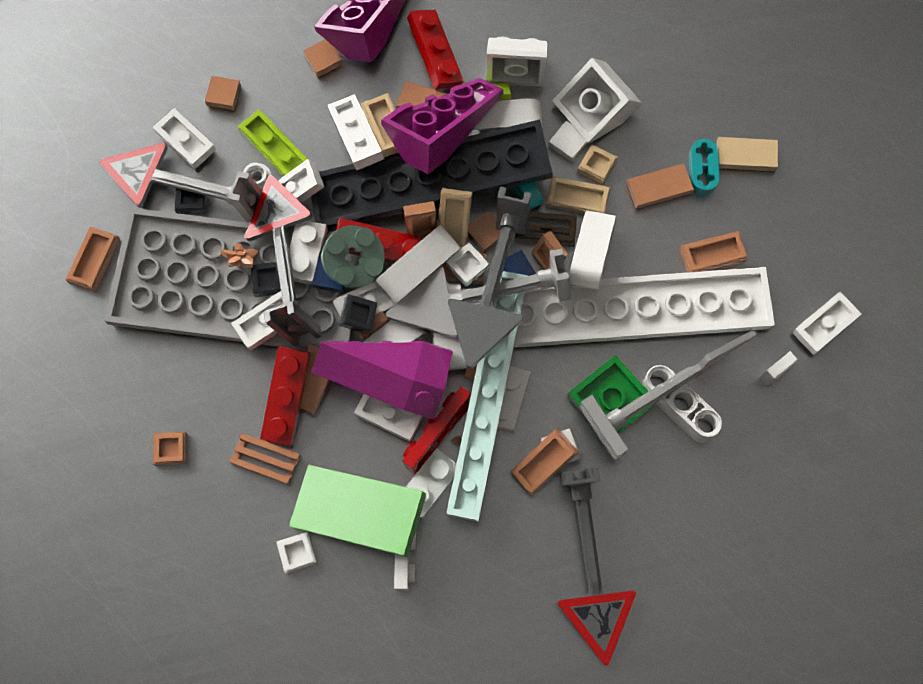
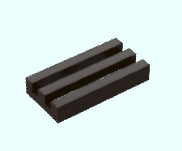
(550, 218)

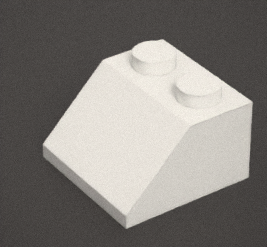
(516, 61)
(596, 100)

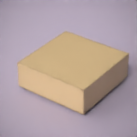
(597, 164)

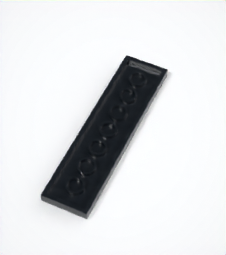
(478, 165)

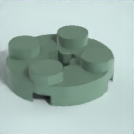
(337, 247)

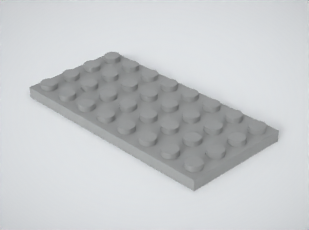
(180, 283)

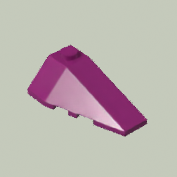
(359, 27)
(435, 129)
(397, 373)

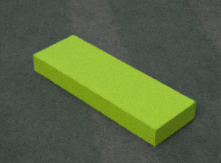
(271, 143)

